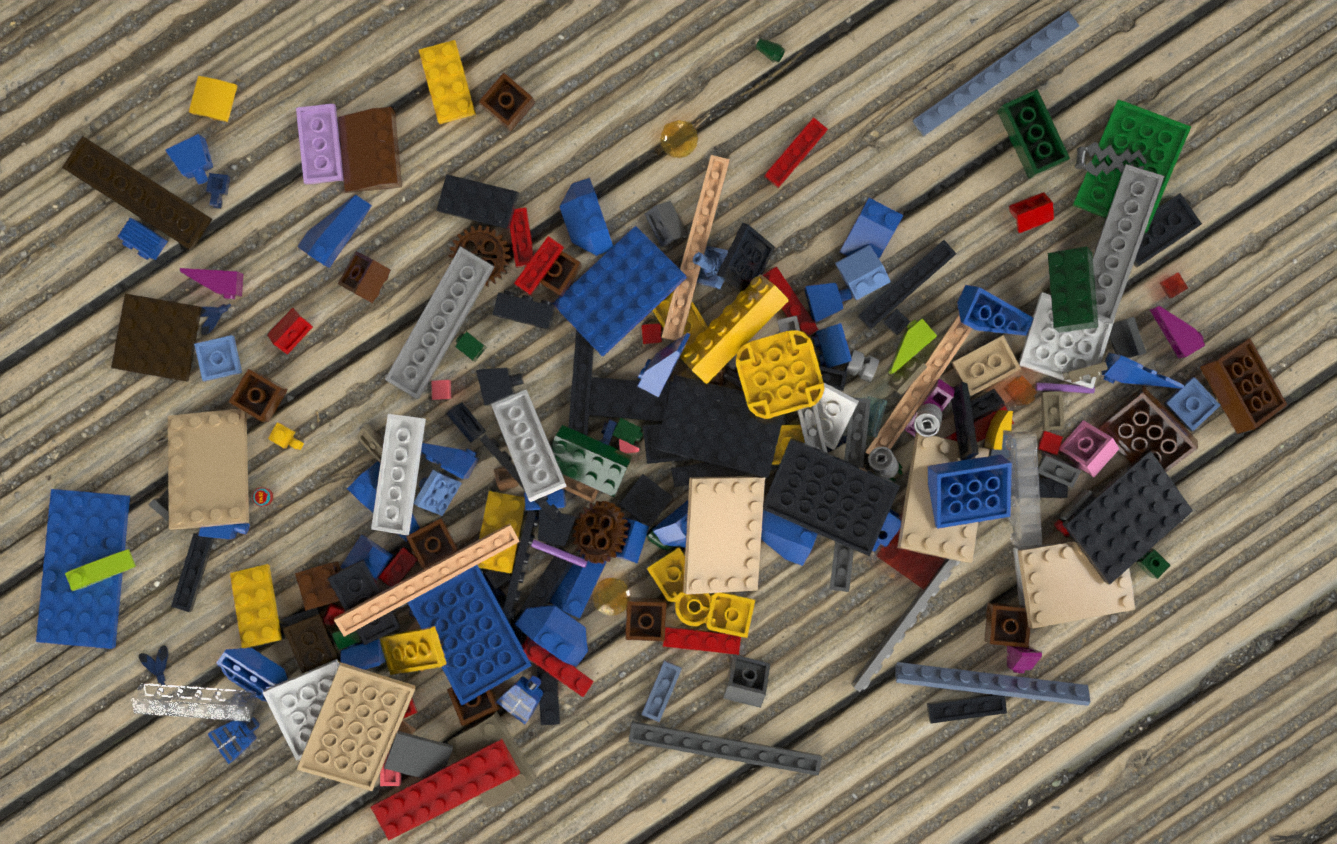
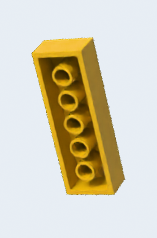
(733, 328)

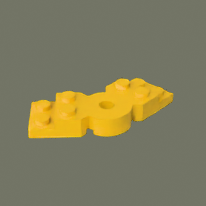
(719, 611)

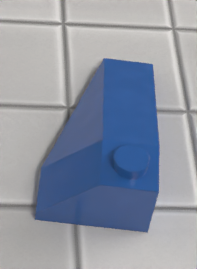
(332, 233)
(989, 313)
(1128, 371)
(453, 460)
(365, 490)
(787, 538)
(577, 588)

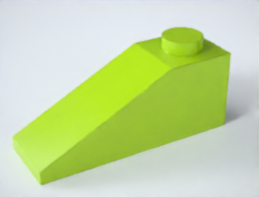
(913, 341)
(100, 570)

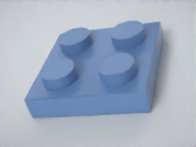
(218, 358)
(1192, 404)

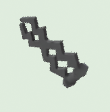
(1117, 160)

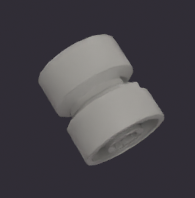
(862, 366)
(928, 420)
(883, 462)

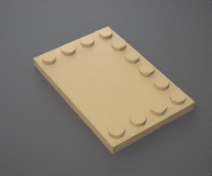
(207, 469)
(918, 524)
(723, 534)
(1066, 587)
(356, 727)

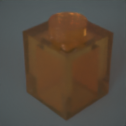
(1021, 391)

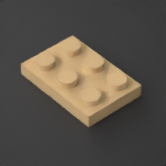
(986, 365)

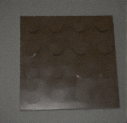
(156, 337)

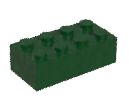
(1033, 134)
(1072, 289)
(590, 460)

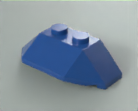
(585, 218)
(673, 529)
(555, 632)
(251, 670)

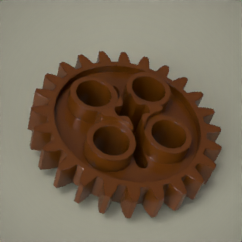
(481, 239)
(594, 531)

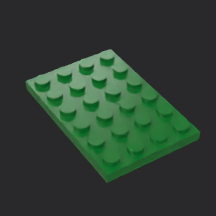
(1132, 129)

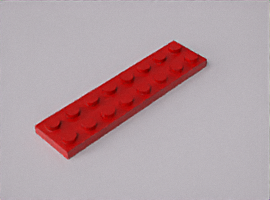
(445, 789)

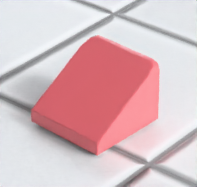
(441, 389)
(627, 448)

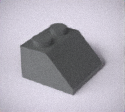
(747, 681)

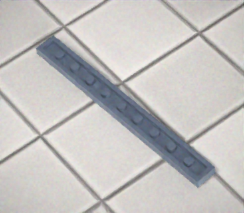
(995, 73)
(992, 684)

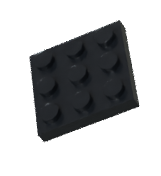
(745, 258)

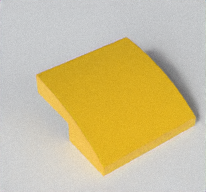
(213, 98)
(1000, 422)

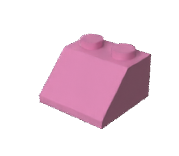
(1089, 448)

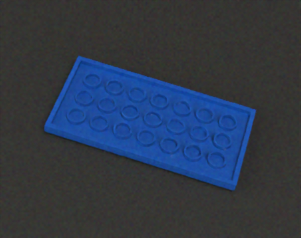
(81, 531)

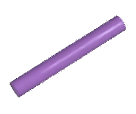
(1063, 387)
(559, 553)

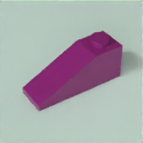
(221, 282)
(1180, 335)
(939, 395)
(1022, 658)

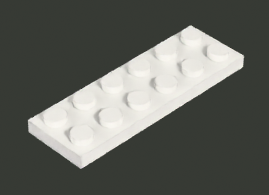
(528, 445)
(398, 474)

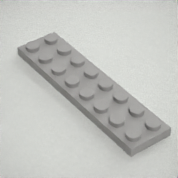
(1122, 237)
(439, 322)

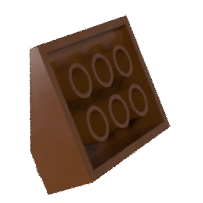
(370, 150)
(1243, 386)
(1147, 425)

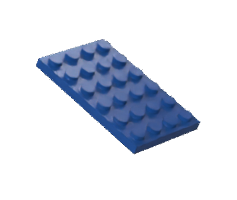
(619, 290)
(472, 634)

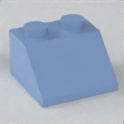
(862, 272)

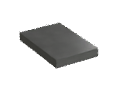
(417, 755)

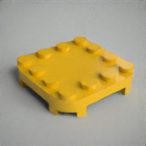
(779, 374)

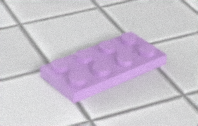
(319, 144)

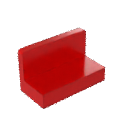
(1032, 212)
(289, 331)

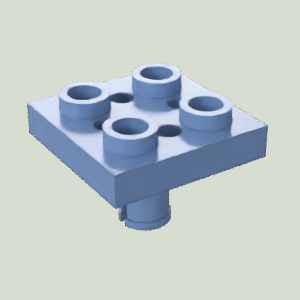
(710, 266)
(436, 492)

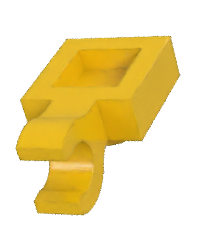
(284, 436)

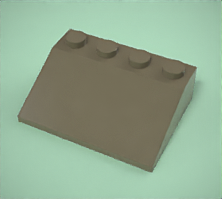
(484, 733)

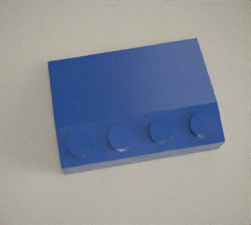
(970, 490)

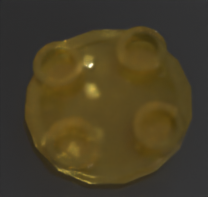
(679, 139)
(610, 596)

